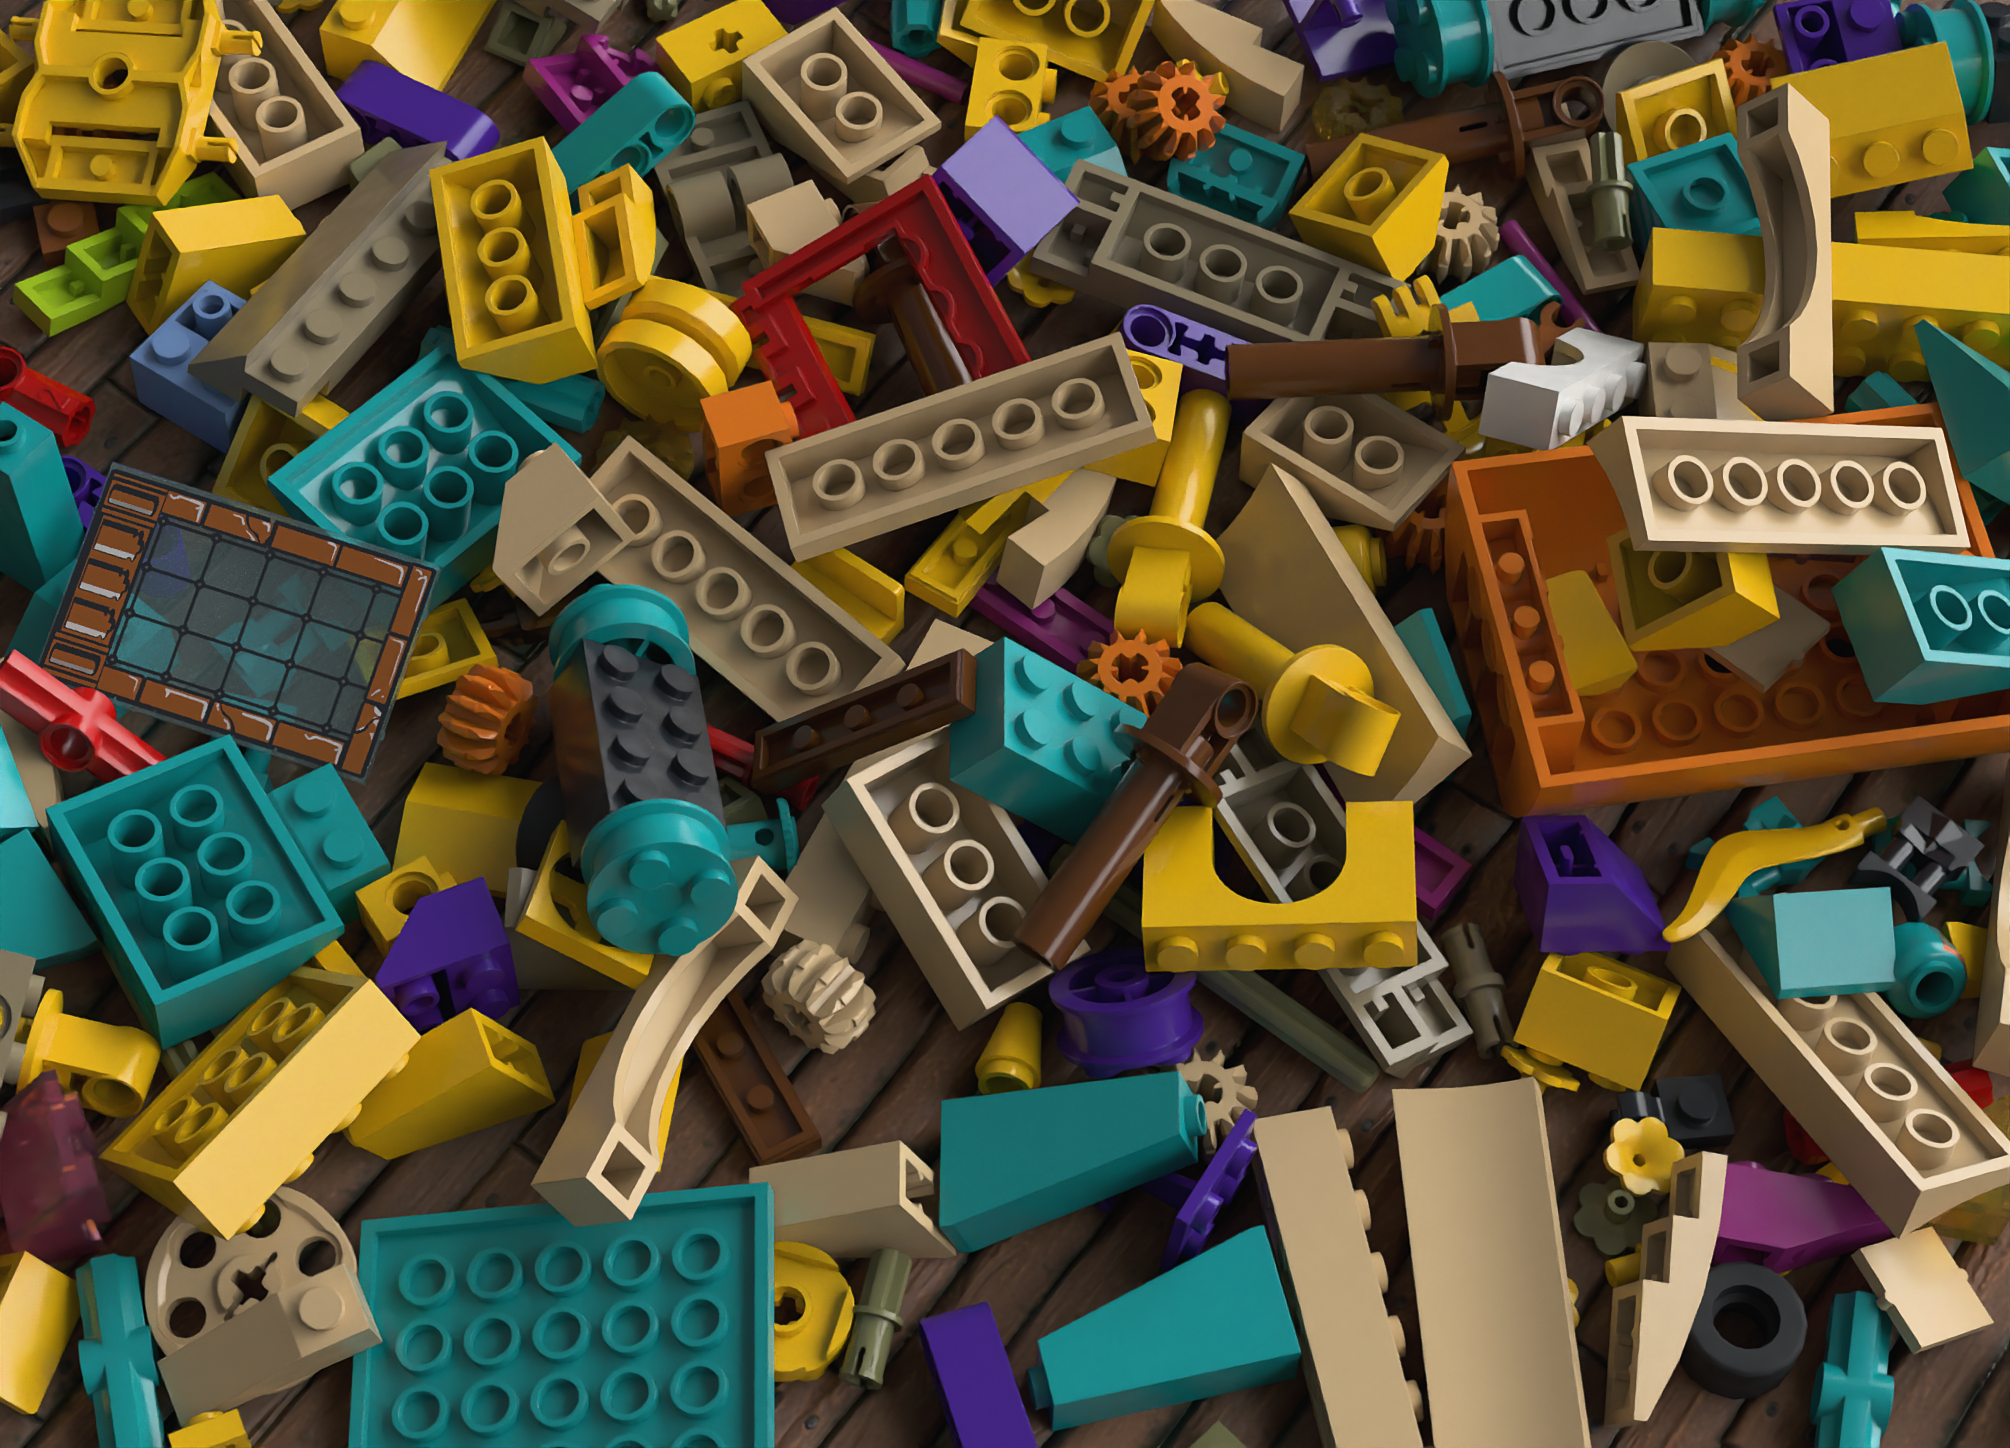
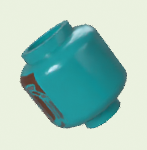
(1926, 972)

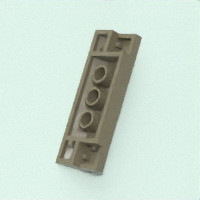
(1174, 254)
(333, 290)
(1296, 847)

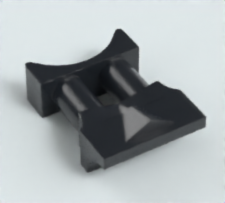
(1929, 843)

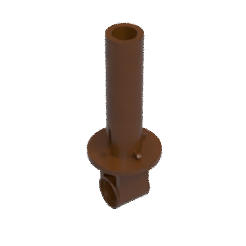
(1502, 126)
(897, 297)
(1446, 360)
(1169, 761)

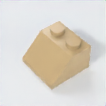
(554, 529)

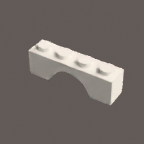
(1551, 404)

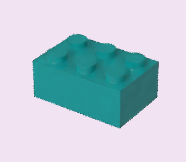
(1040, 740)

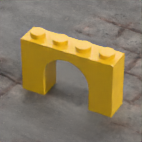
(1353, 923)

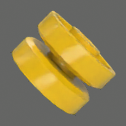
(672, 352)

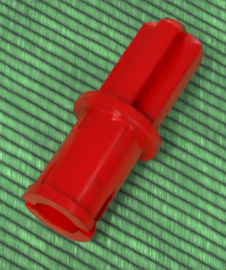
(735, 759)

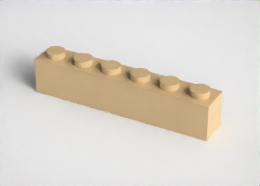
(831, 889)
(1333, 1283)

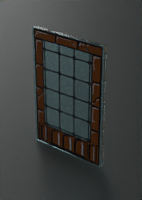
(239, 622)

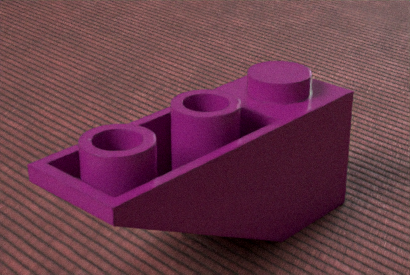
(1791, 1219)

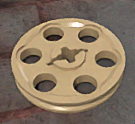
(215, 1285)

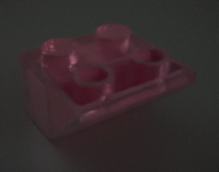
(50, 1175)

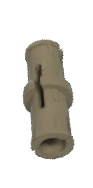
(1478, 989)

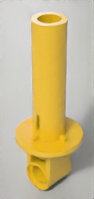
(1167, 555)
(1313, 701)
(98, 1060)

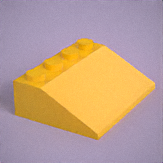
(263, 1099)

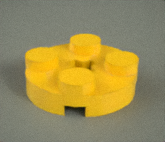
(825, 1300)

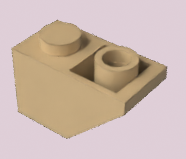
(791, 221)

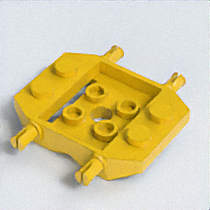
(169, 88)

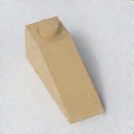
(271, 1344)

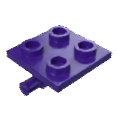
(1343, 35)
(1201, 1200)

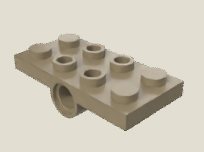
(708, 191)

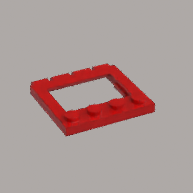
(941, 262)

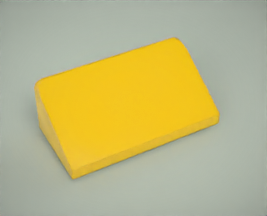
(1592, 643)

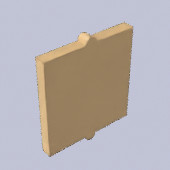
(1775, 648)
(1922, 1289)

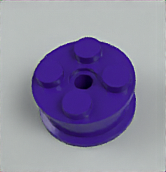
(1122, 1014)

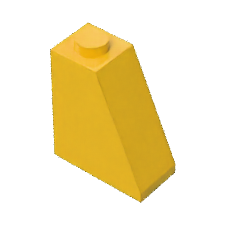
(225, 242)
(454, 1084)

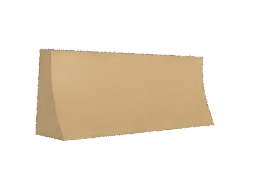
(959, 446)
(1781, 486)
(1304, 592)
(741, 602)
(1852, 1083)
(1489, 1268)

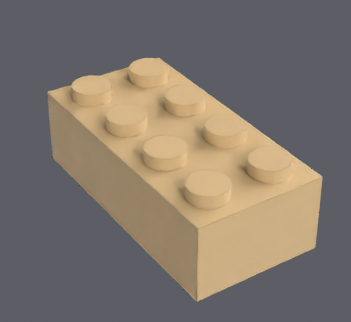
(945, 875)

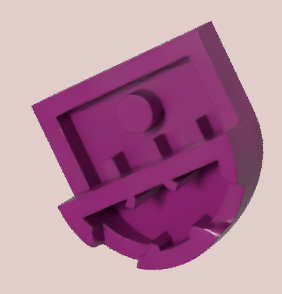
(583, 81)

